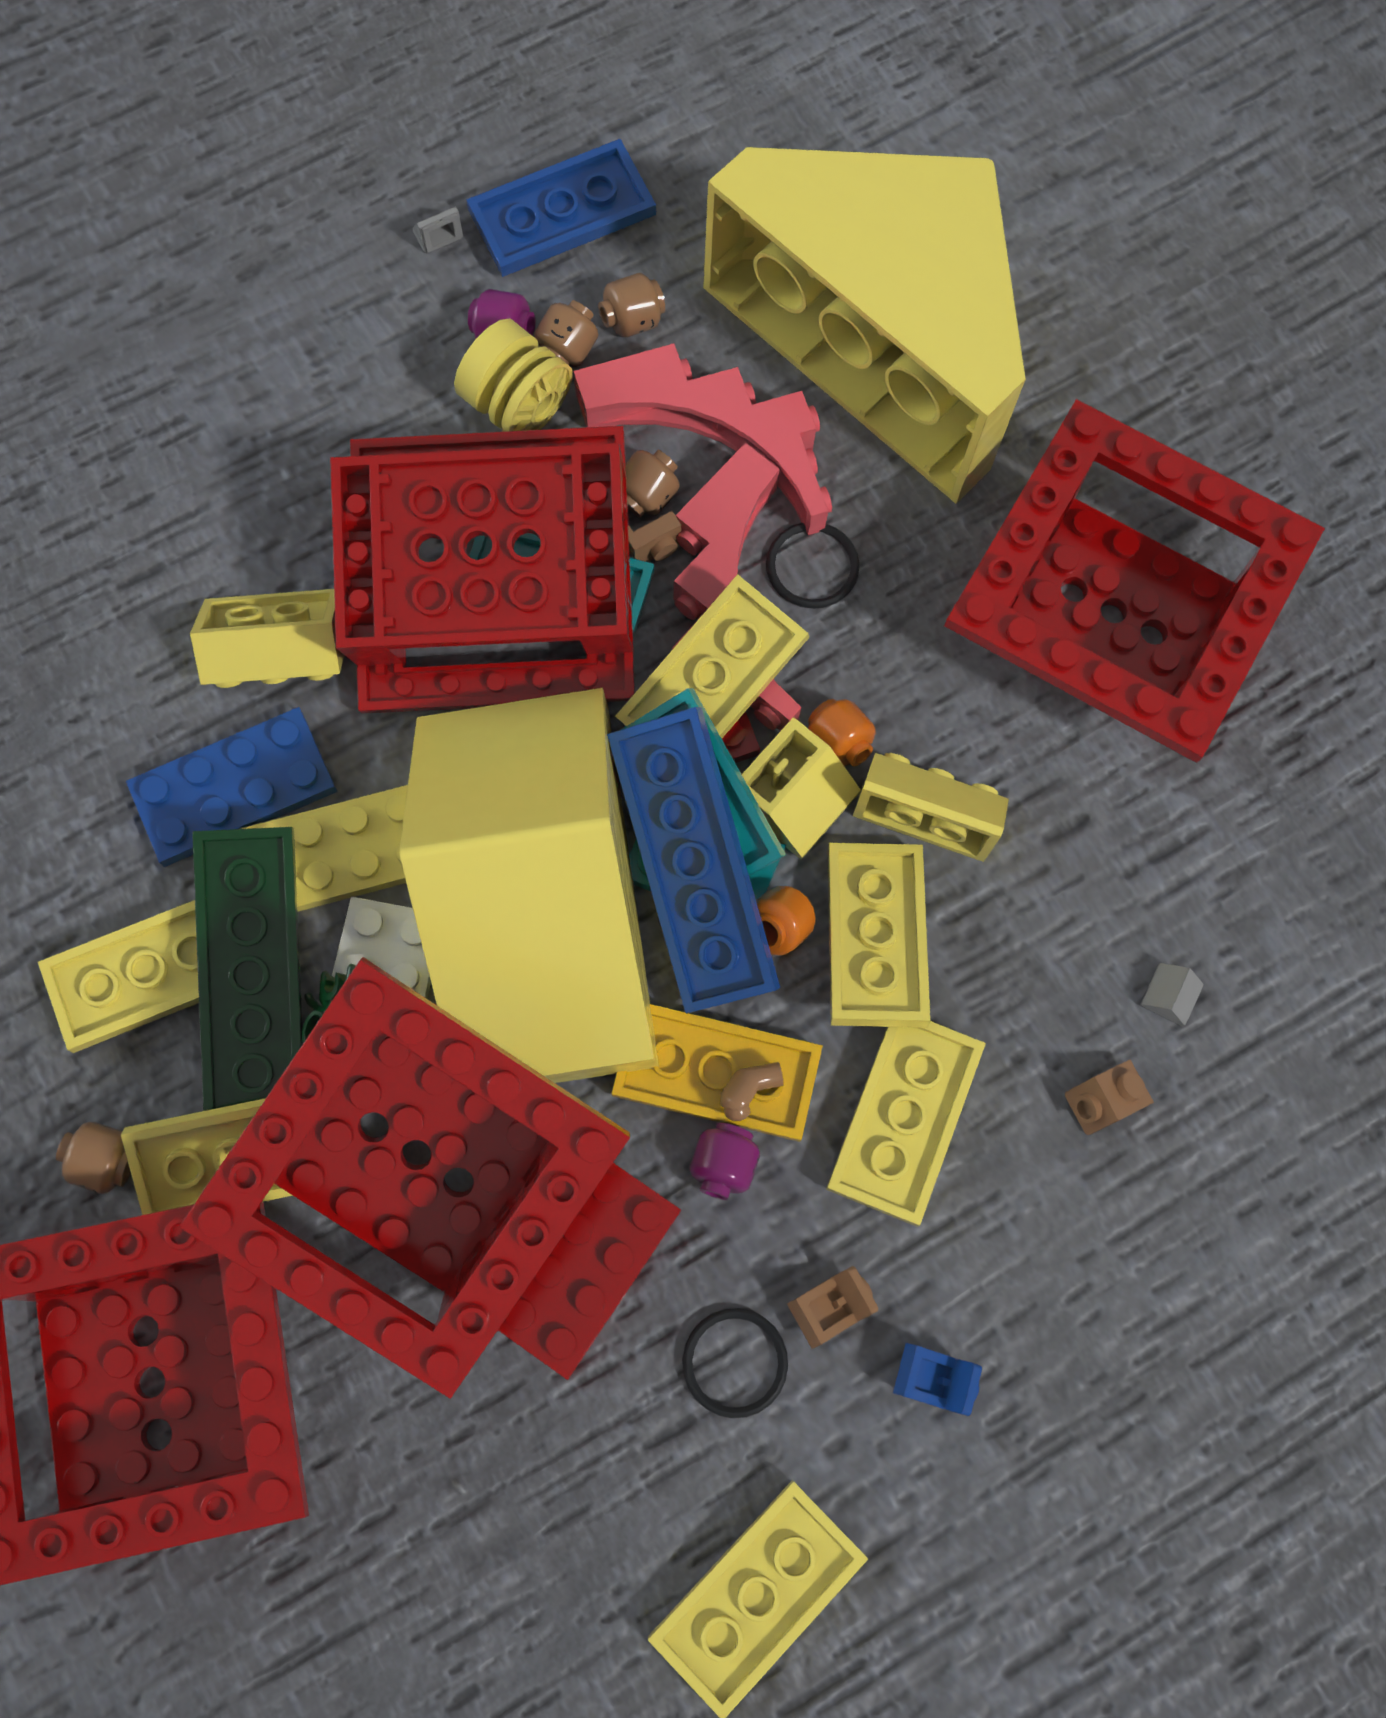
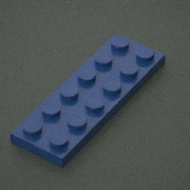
(693, 860)

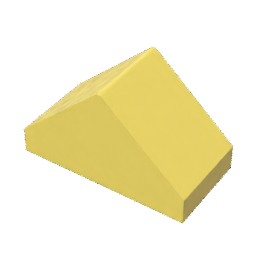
(880, 290)
(529, 883)

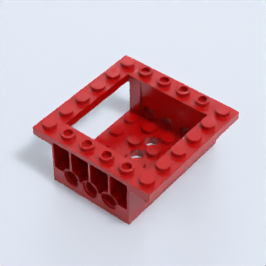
(494, 485)
(1207, 622)
(476, 1108)
(223, 1395)

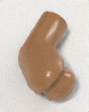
(744, 1085)

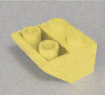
(800, 786)

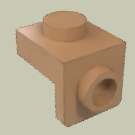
(655, 539)
(1108, 1097)
(833, 1306)

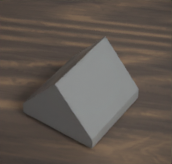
(1172, 993)

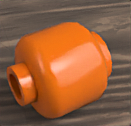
(844, 730)
(786, 918)

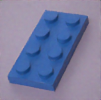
(561, 207)
(231, 784)

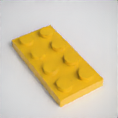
(701, 1057)

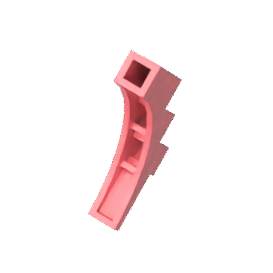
(660, 391)
(716, 529)

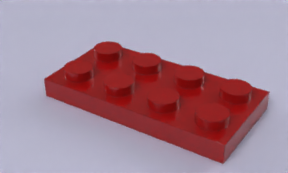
(589, 1271)

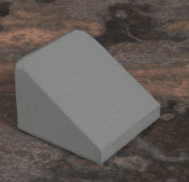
(438, 230)

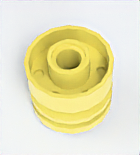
(512, 378)

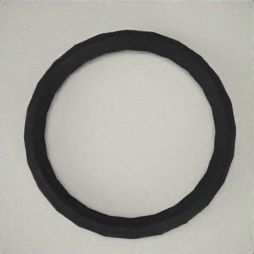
(812, 603)
(687, 1361)

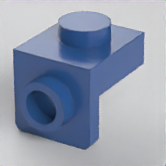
(938, 1379)

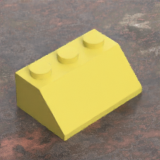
(266, 638)
(932, 806)

